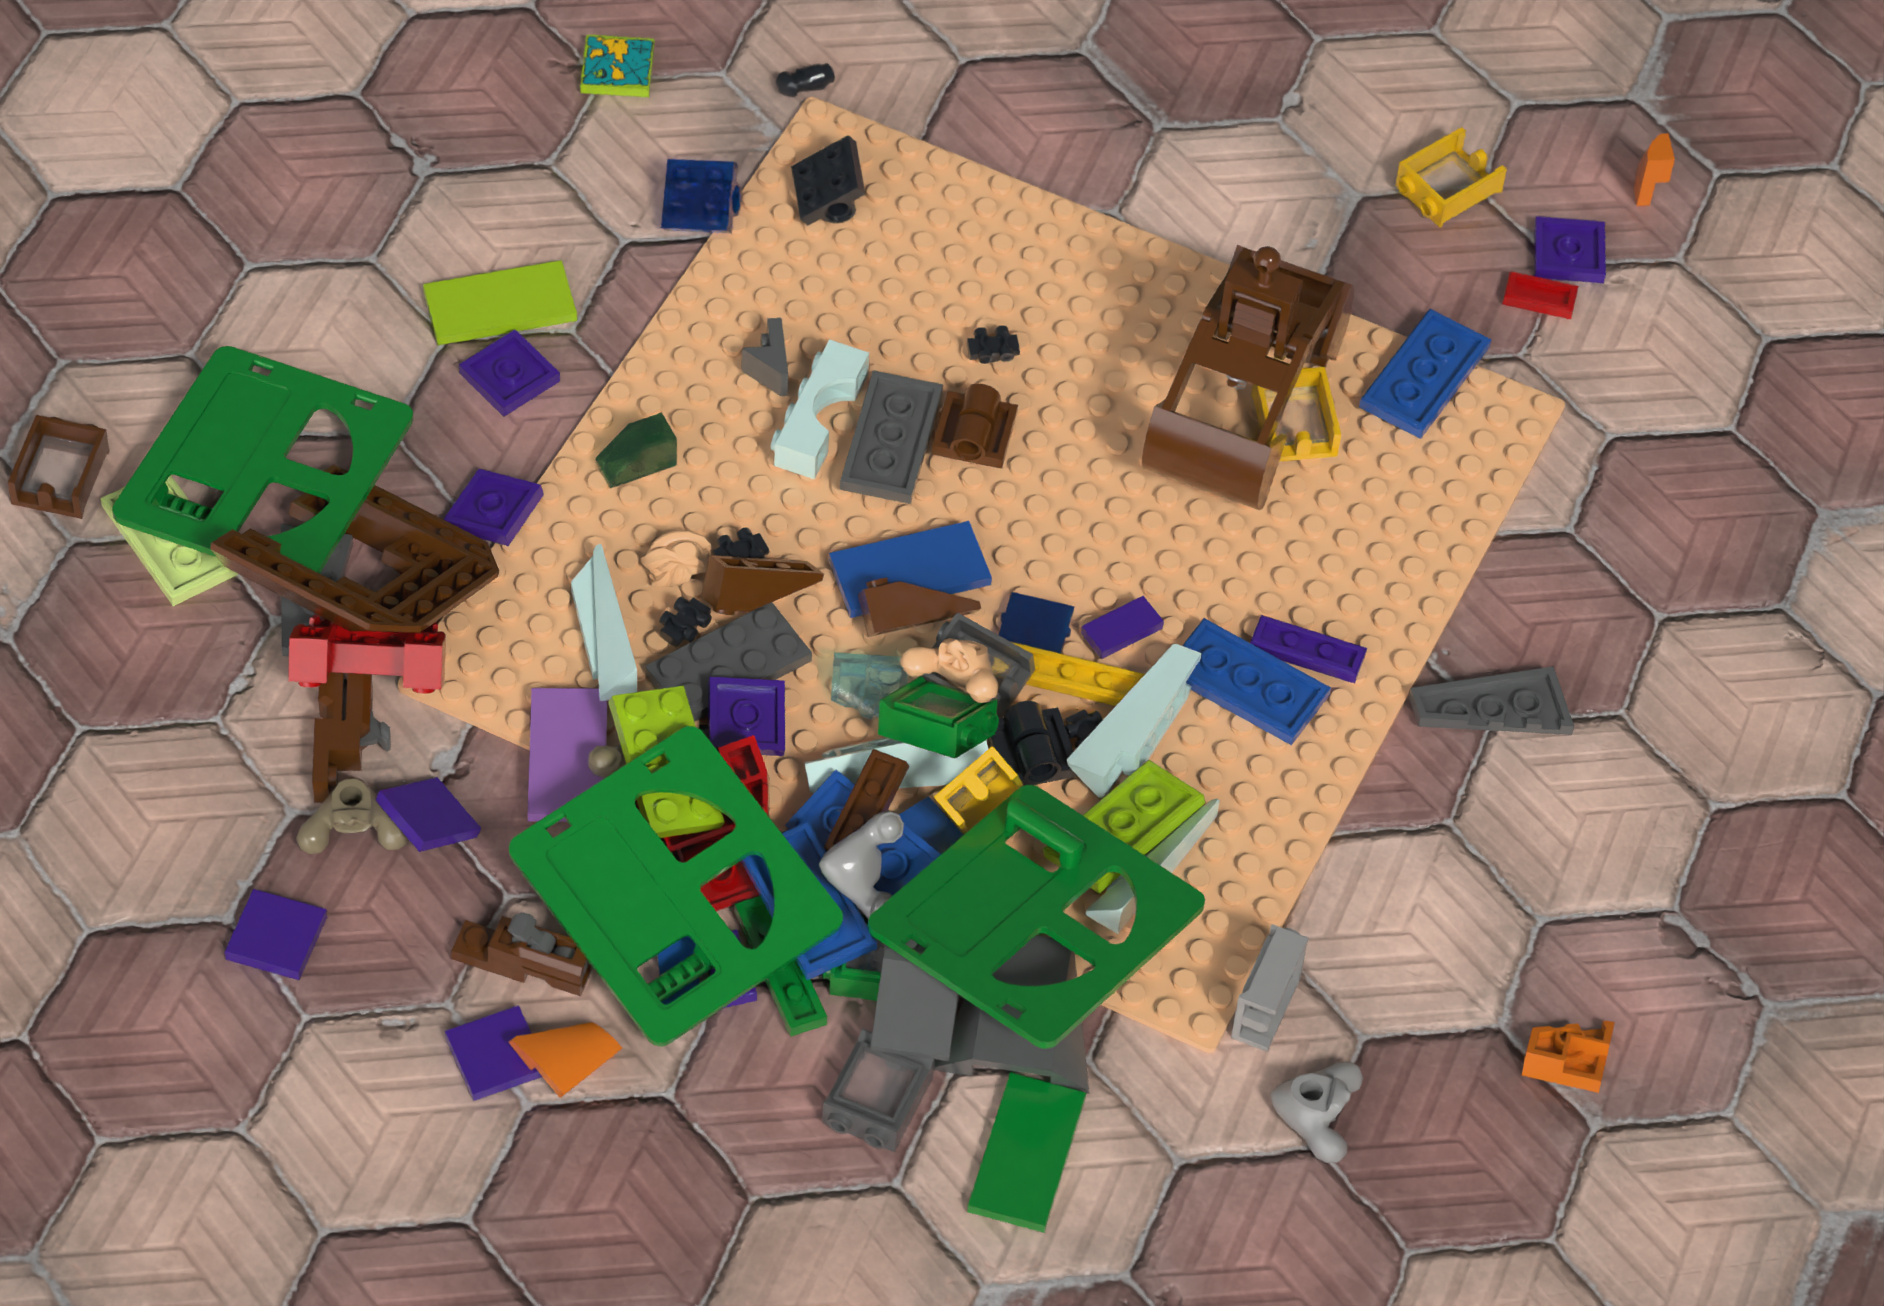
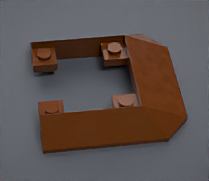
(435, 560)

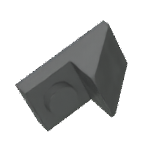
(768, 362)

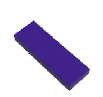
(1309, 649)

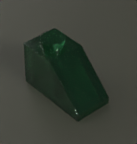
(638, 451)

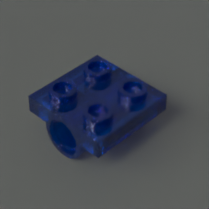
(700, 196)

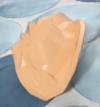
(677, 557)

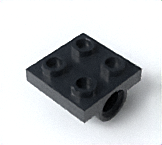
(829, 183)
(1034, 743)

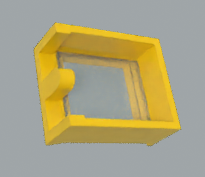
(1446, 179)
(1307, 418)
(978, 790)

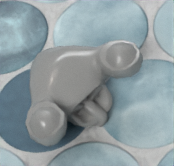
(856, 862)
(1314, 1102)

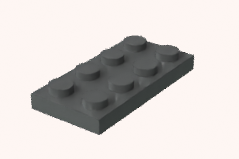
(891, 437)
(748, 648)

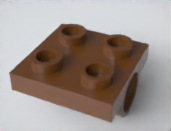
(975, 426)

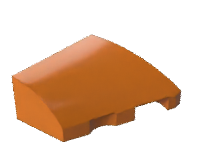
(1653, 168)
(566, 1053)
(1569, 1055)

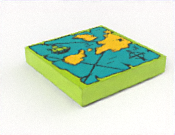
(617, 66)

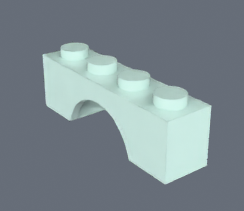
(835, 377)

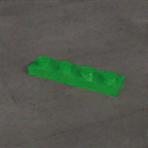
(789, 988)

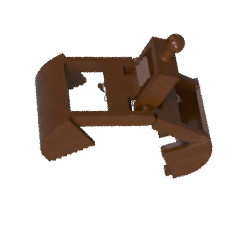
(1250, 304)

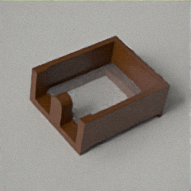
(58, 466)

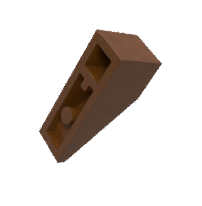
(751, 583)
(905, 606)

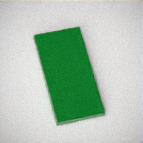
(1026, 1152)

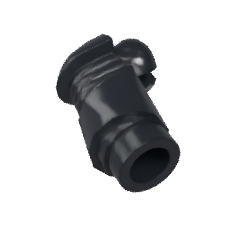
(805, 79)

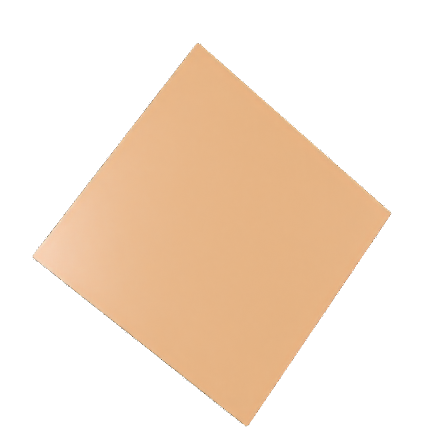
(1102, 319)

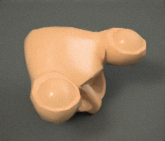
(957, 660)

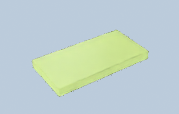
(175, 568)

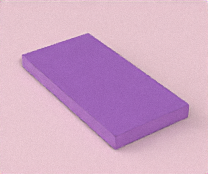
(562, 734)

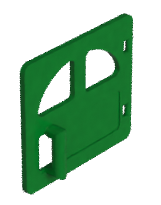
(236, 438)
(631, 898)
(990, 900)

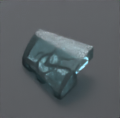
(865, 679)

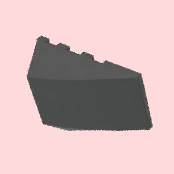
(989, 1043)

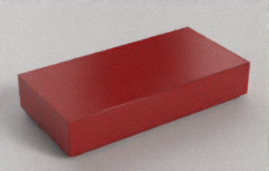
(1540, 295)

